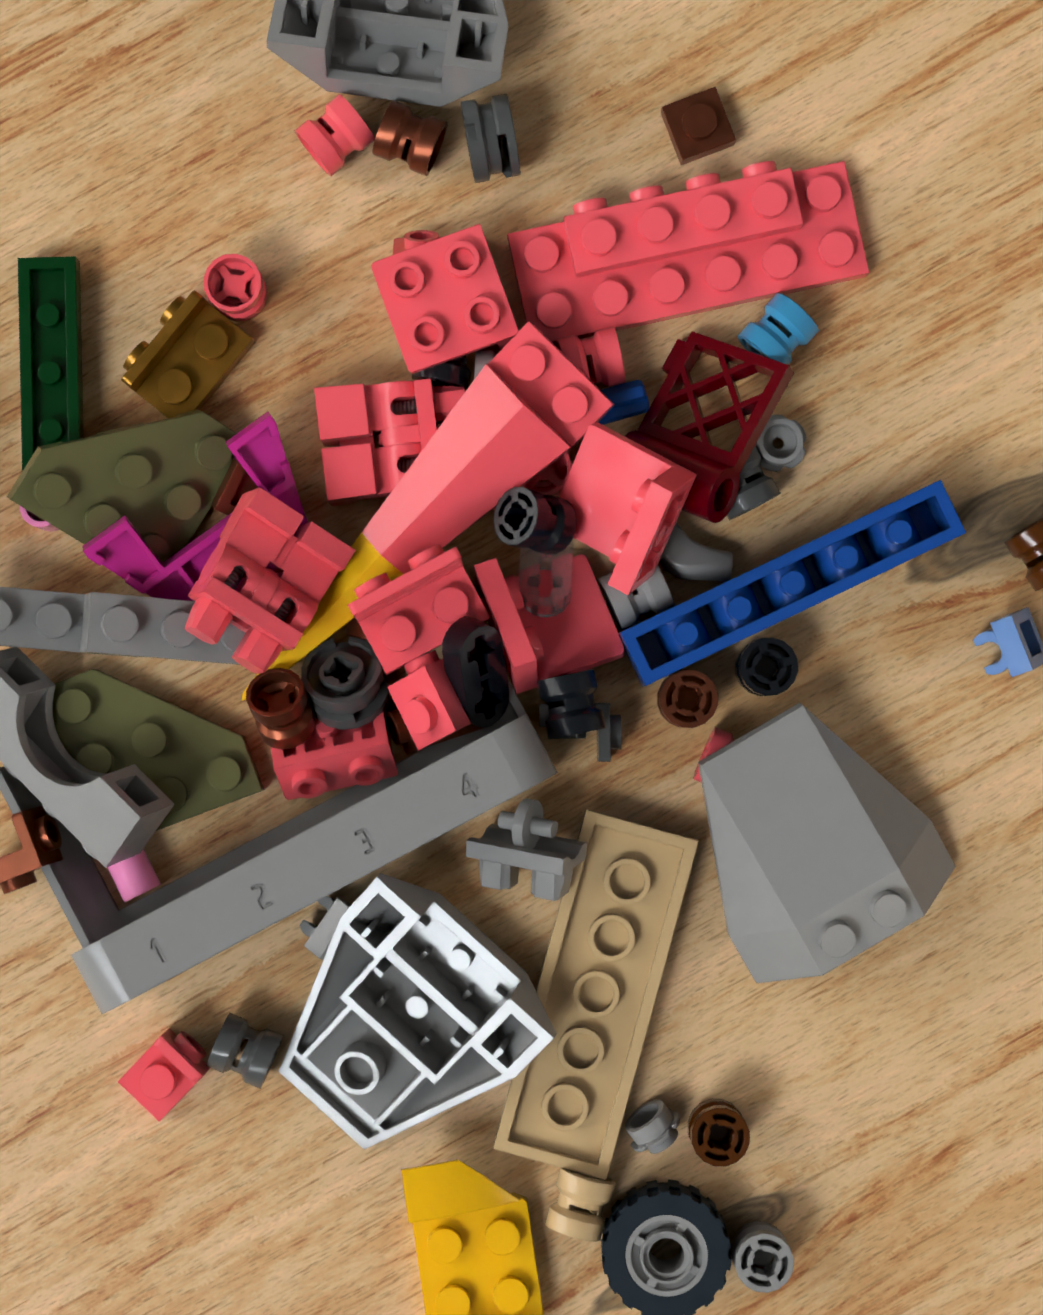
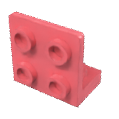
(445, 299)
(625, 502)
(416, 609)
(553, 645)

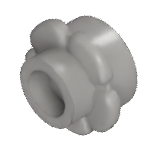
(793, 438)
(653, 1127)

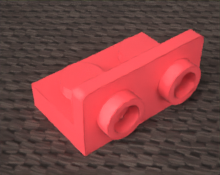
(335, 759)

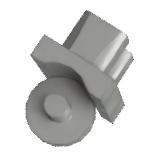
(528, 843)

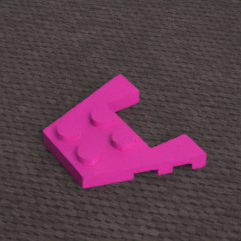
(130, 556)

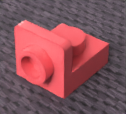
(165, 1072)

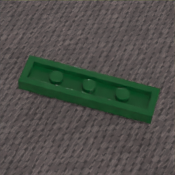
(50, 352)

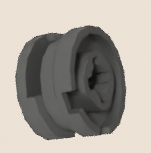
(486, 150)
(345, 683)

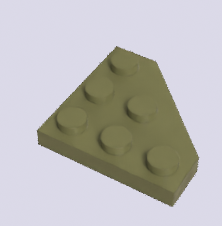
(150, 472)
(184, 755)

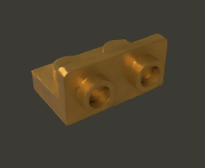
(186, 357)

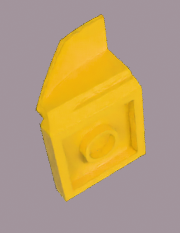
(471, 1242)

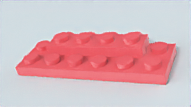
(689, 250)

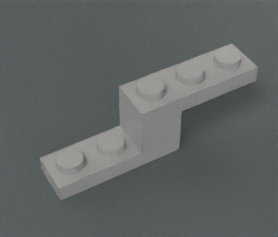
(107, 626)

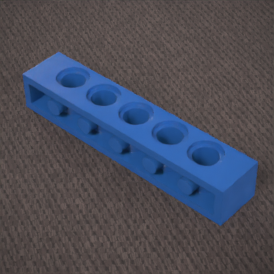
(791, 583)

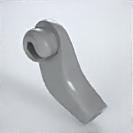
(693, 560)

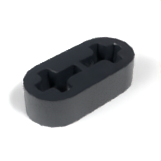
(481, 670)

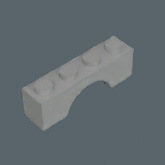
(104, 811)

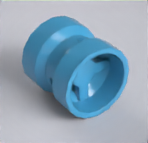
(779, 330)

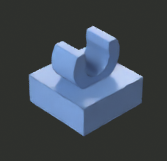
(1018, 642)

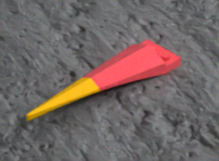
(499, 436)

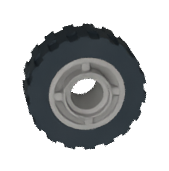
(671, 1284)

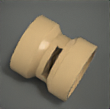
(580, 1205)

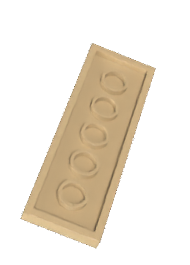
(598, 994)

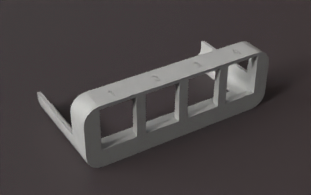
(287, 866)

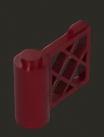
(716, 469)

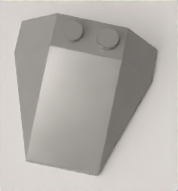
(393, 47)
(813, 849)
(410, 1015)

